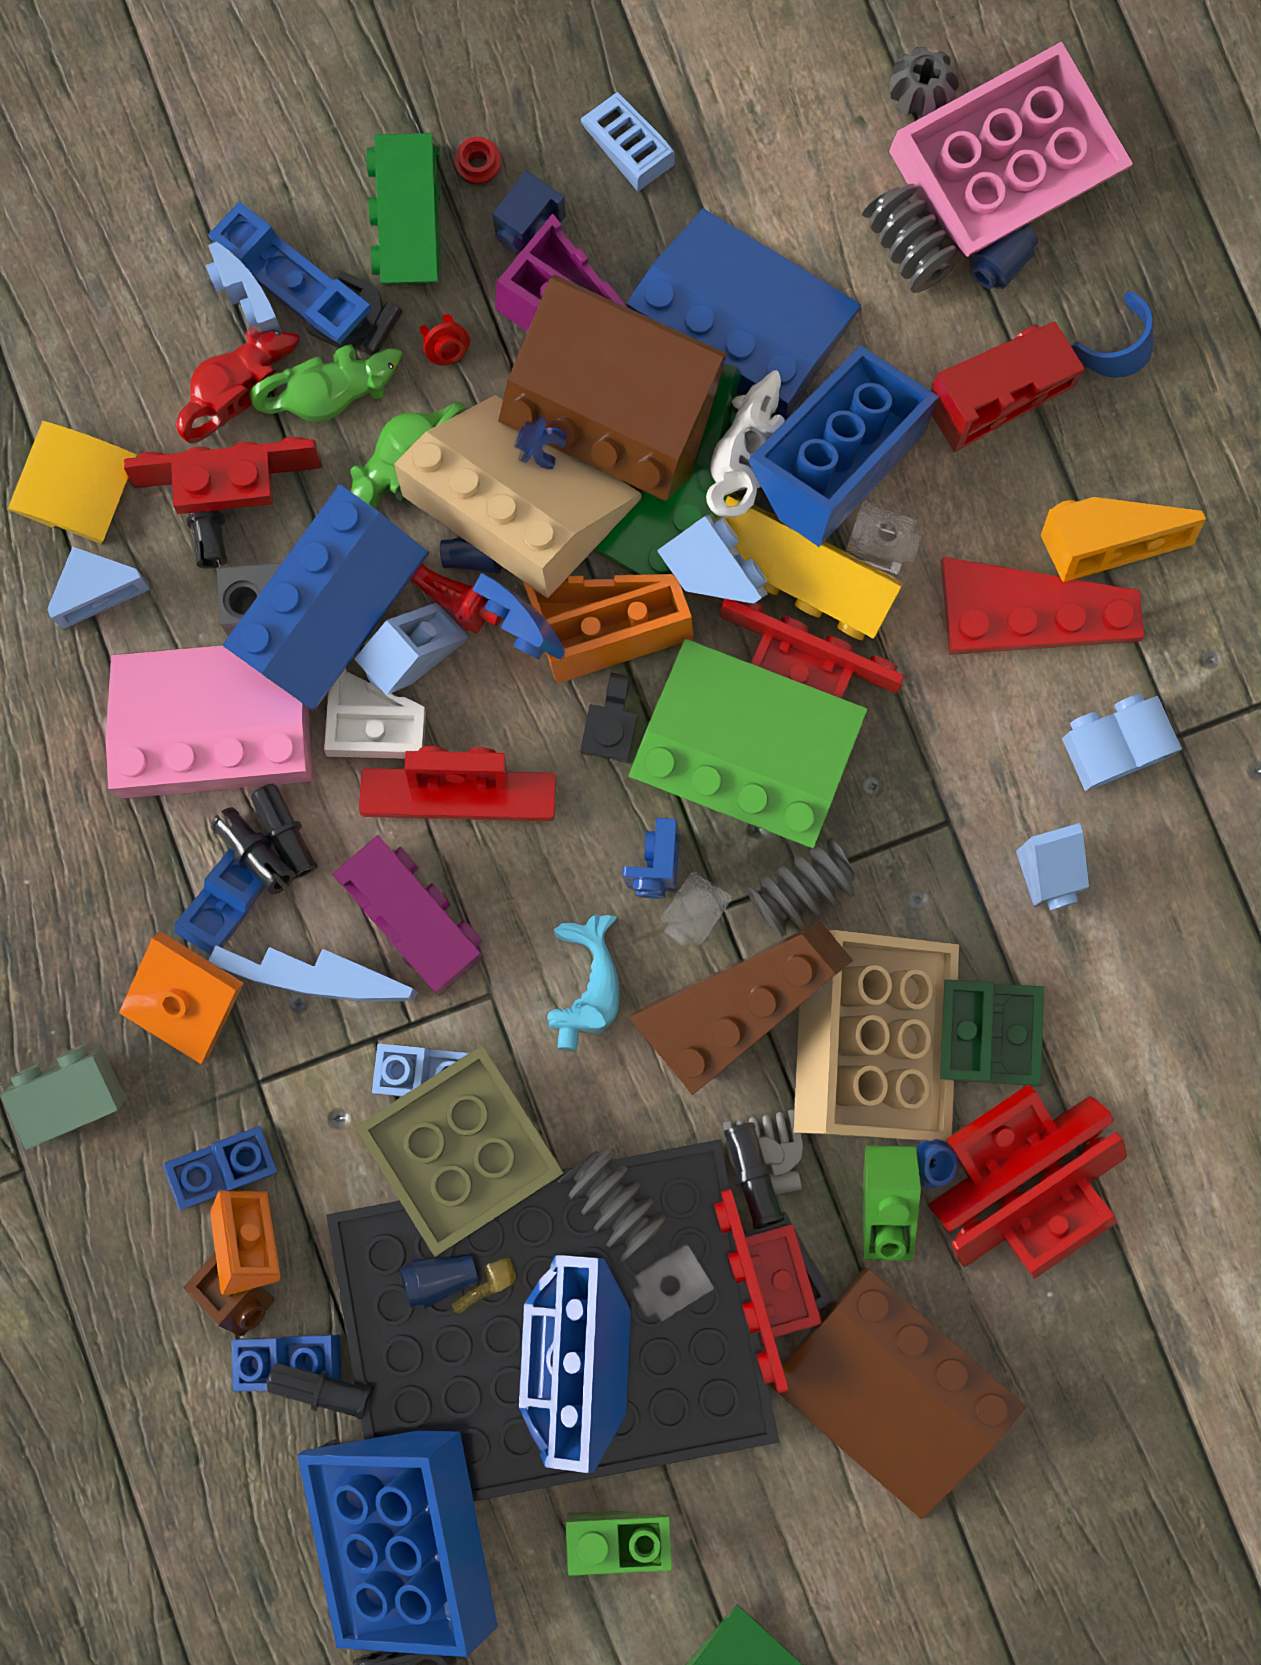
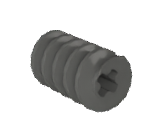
(910, 237)
(804, 887)
(614, 1202)

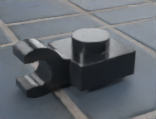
(610, 728)

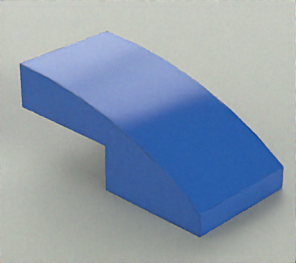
(220, 905)

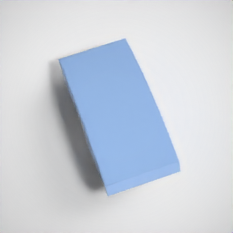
(241, 287)
(405, 1067)

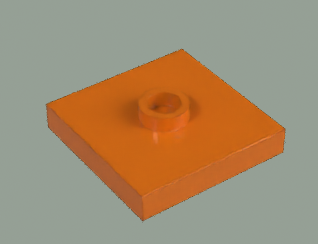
(180, 997)

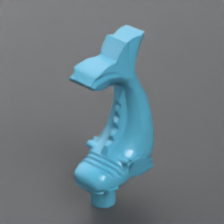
(601, 1001)

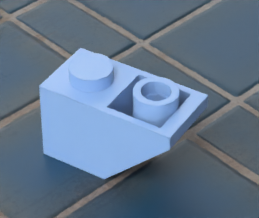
(710, 564)

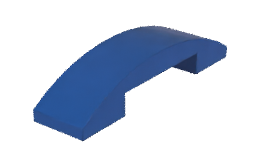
(290, 276)

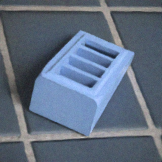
(648, 169)

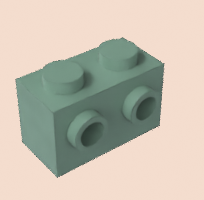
(62, 1096)

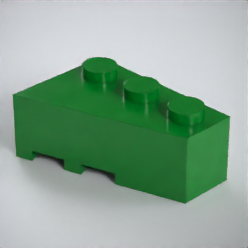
(405, 209)

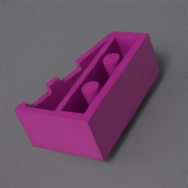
(527, 277)
(410, 914)

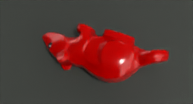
(224, 381)

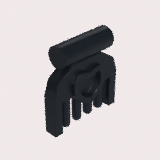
(374, 328)

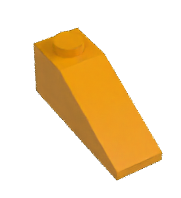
(1112, 533)

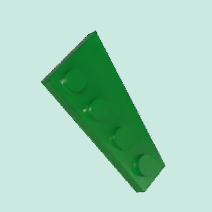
(656, 522)

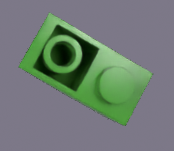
(890, 1202)
(617, 1542)

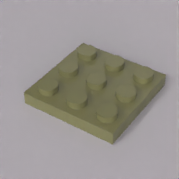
(459, 1150)

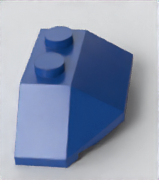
(575, 1362)

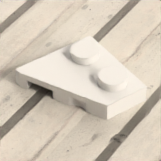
(369, 722)

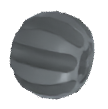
(923, 82)

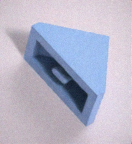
(92, 586)

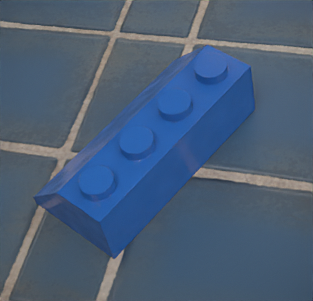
(841, 443)
(326, 597)

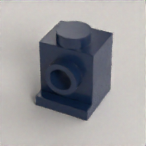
(526, 211)

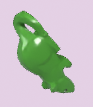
(325, 390)
(394, 440)

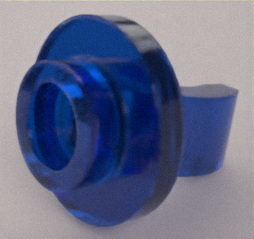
(532, 439)

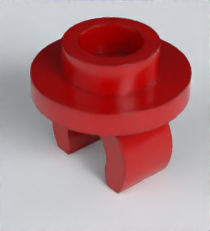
(445, 342)

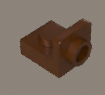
(232, 1312)

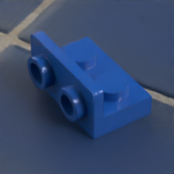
(662, 862)

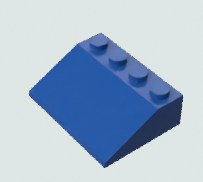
(747, 304)
(399, 1544)

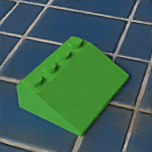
(748, 743)

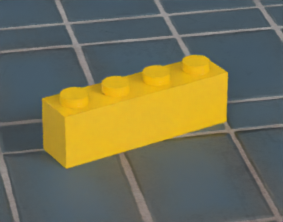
(817, 576)

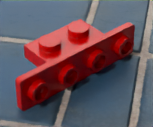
(223, 476)
(806, 658)
(457, 787)
(1010, 1148)
(1050, 1217)
(775, 1282)

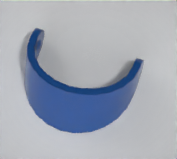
(1128, 360)

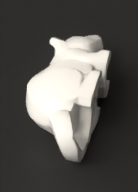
(732, 453)

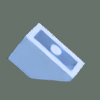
(409, 647)
(1055, 866)

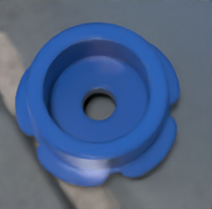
(943, 1164)

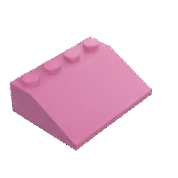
(1010, 150)
(201, 725)

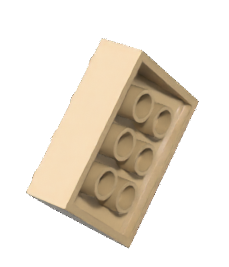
(514, 512)
(876, 1043)

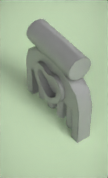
(780, 1156)

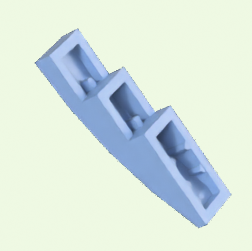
(329, 978)

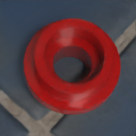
(477, 148)

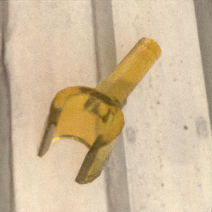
(498, 1276)

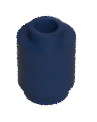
(1003, 259)

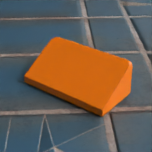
(244, 1240)

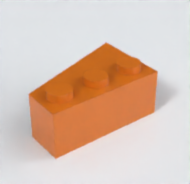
(612, 620)

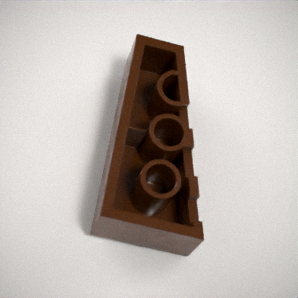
(729, 1011)

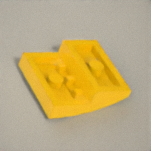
(71, 482)

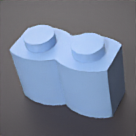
(1121, 741)

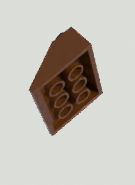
(616, 386)
(897, 1394)

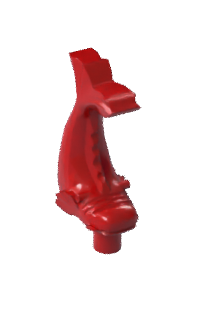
(456, 599)

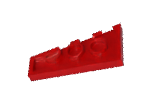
(1023, 610)

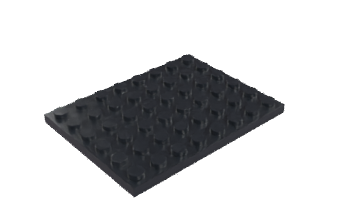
(429, 1369)

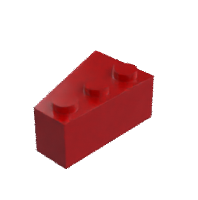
(1003, 384)

